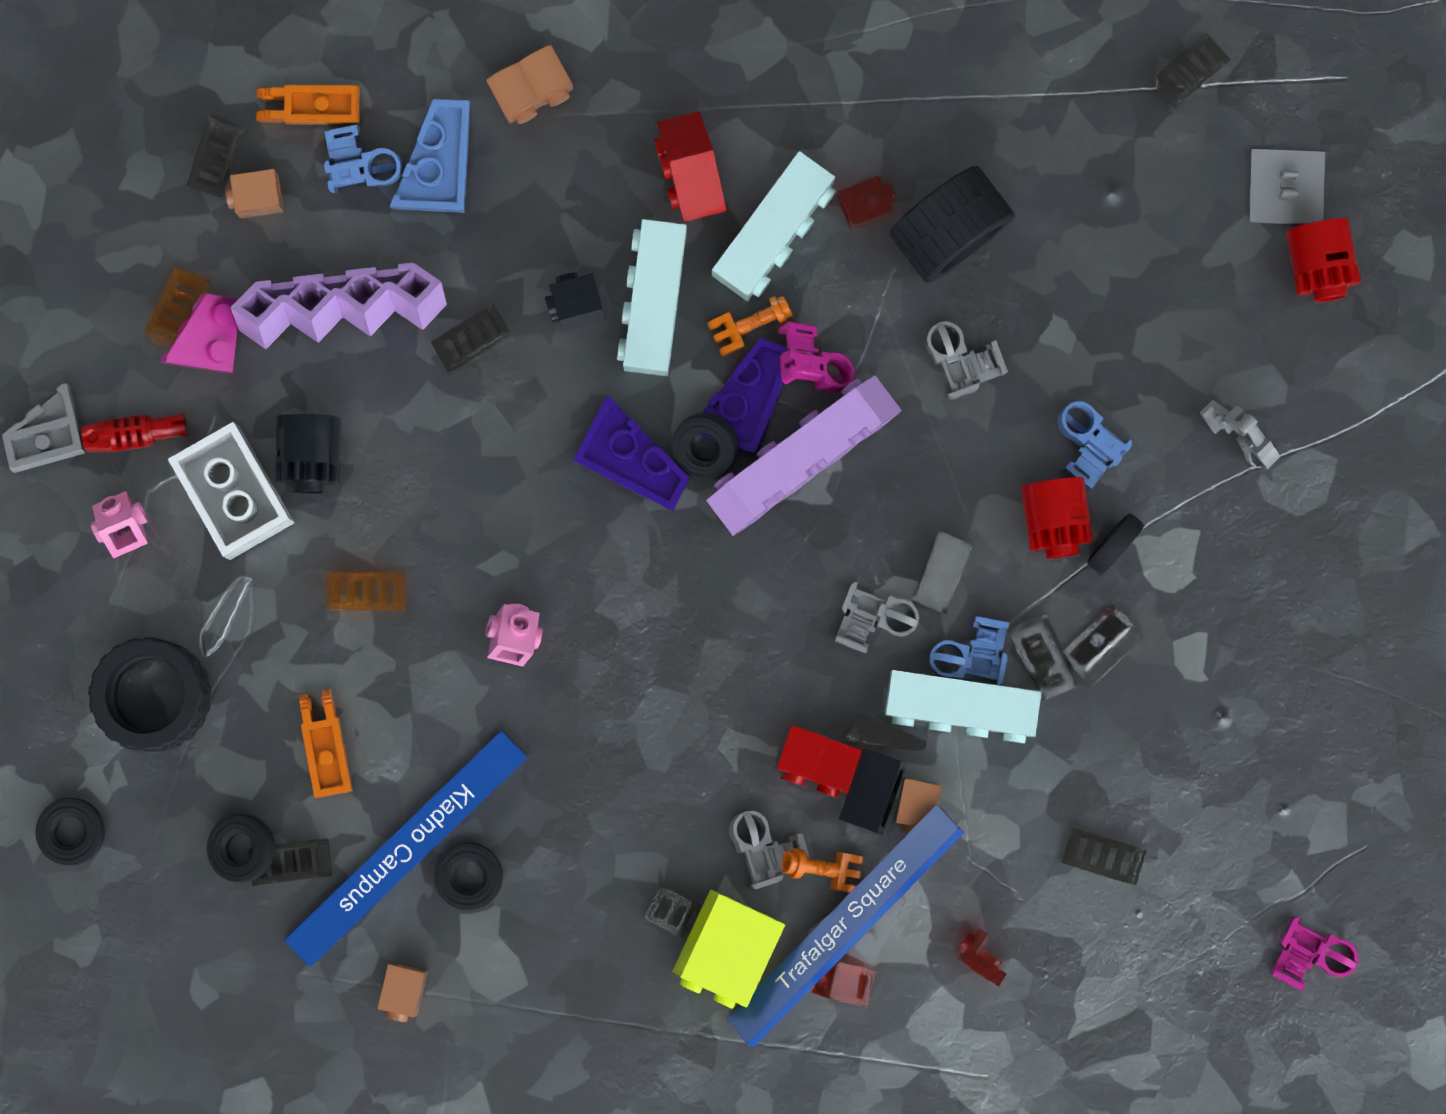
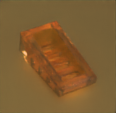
(153, 330)
(333, 591)

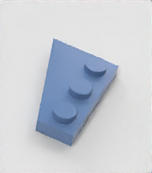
(438, 166)

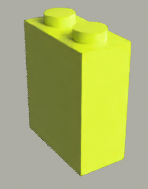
(727, 950)

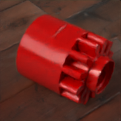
(1323, 259)
(1057, 516)

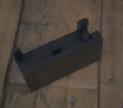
(872, 791)

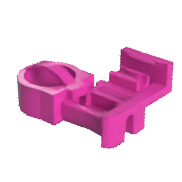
(808, 366)
(1302, 952)

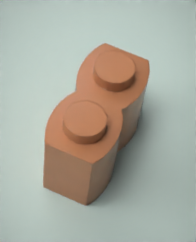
(530, 84)

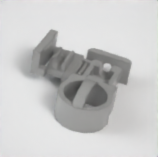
(965, 368)
(1251, 439)
(864, 614)
(760, 859)

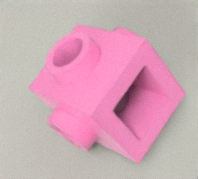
(119, 524)
(513, 634)

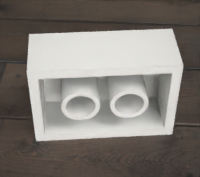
(231, 491)

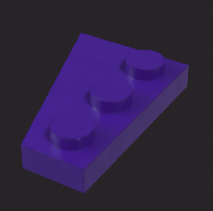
(751, 395)
(629, 458)

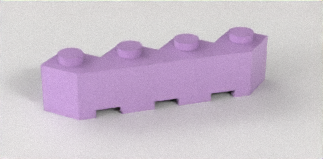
(320, 302)
(802, 455)

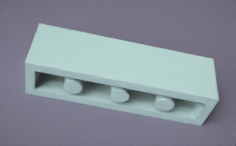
(773, 226)
(654, 297)
(962, 704)

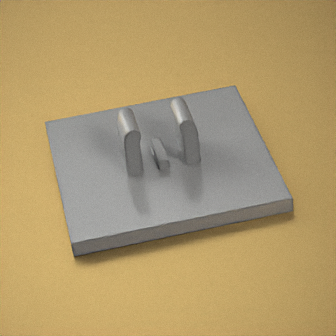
(1286, 186)

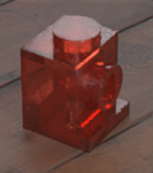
(860, 214)

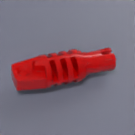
(132, 432)

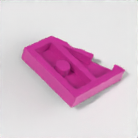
(206, 337)

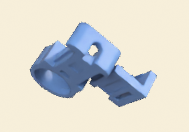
(348, 161)
(1099, 448)
(982, 659)

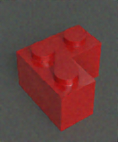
(691, 163)
(817, 760)

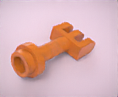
(734, 330)
(796, 864)

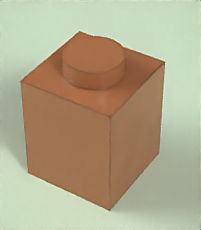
(255, 194)
(915, 802)
(402, 991)

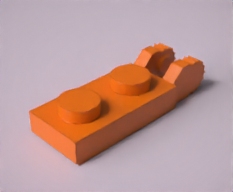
(312, 105)
(325, 748)

